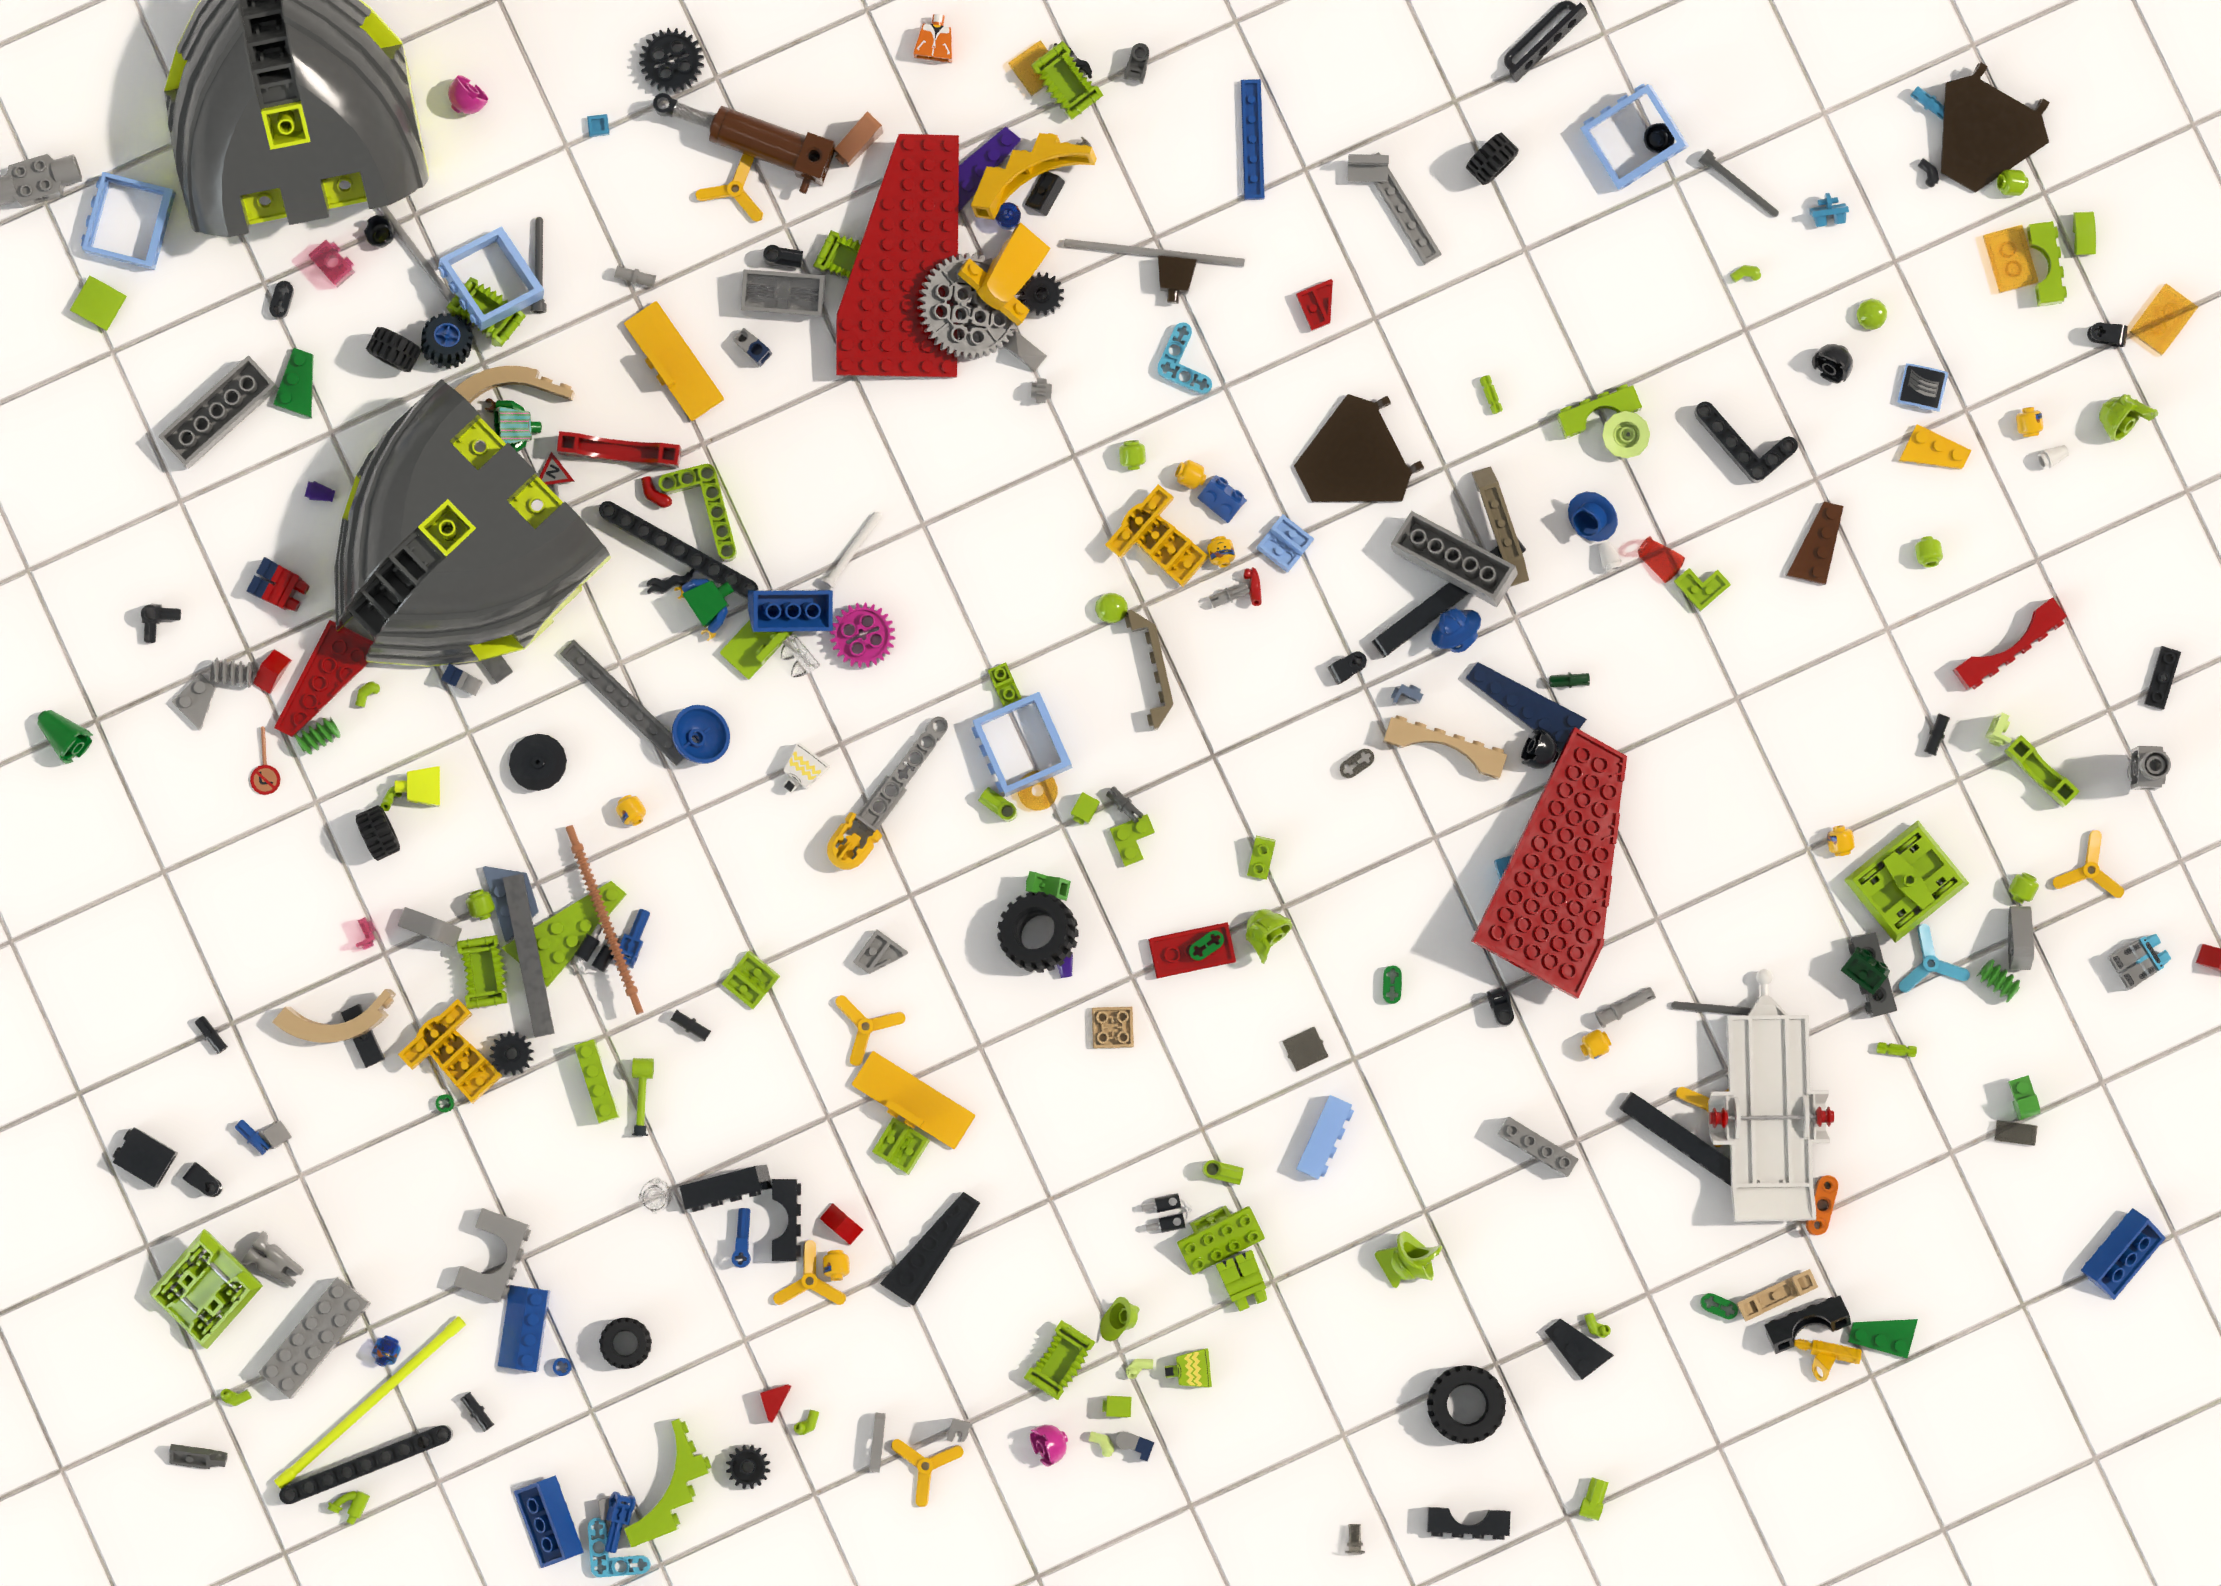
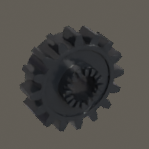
(1042, 305)
(519, 1061)
(740, 1475)

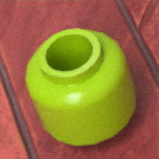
(2012, 182)
(1132, 454)
(1929, 552)
(2023, 887)
(480, 904)

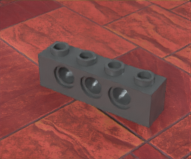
(1887, 1002)

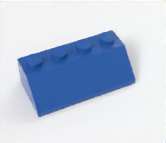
(790, 610)
(2123, 1253)
(524, 1328)
(548, 1521)

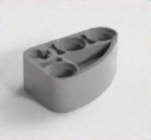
(429, 927)
(2020, 938)

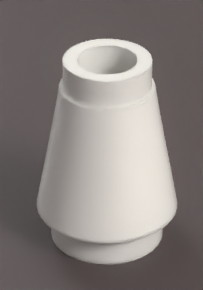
(2052, 456)
(1609, 557)

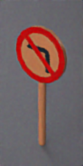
(265, 778)

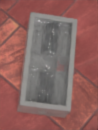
(782, 292)

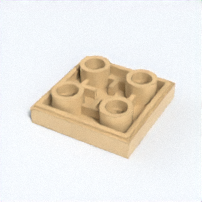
(1112, 1027)

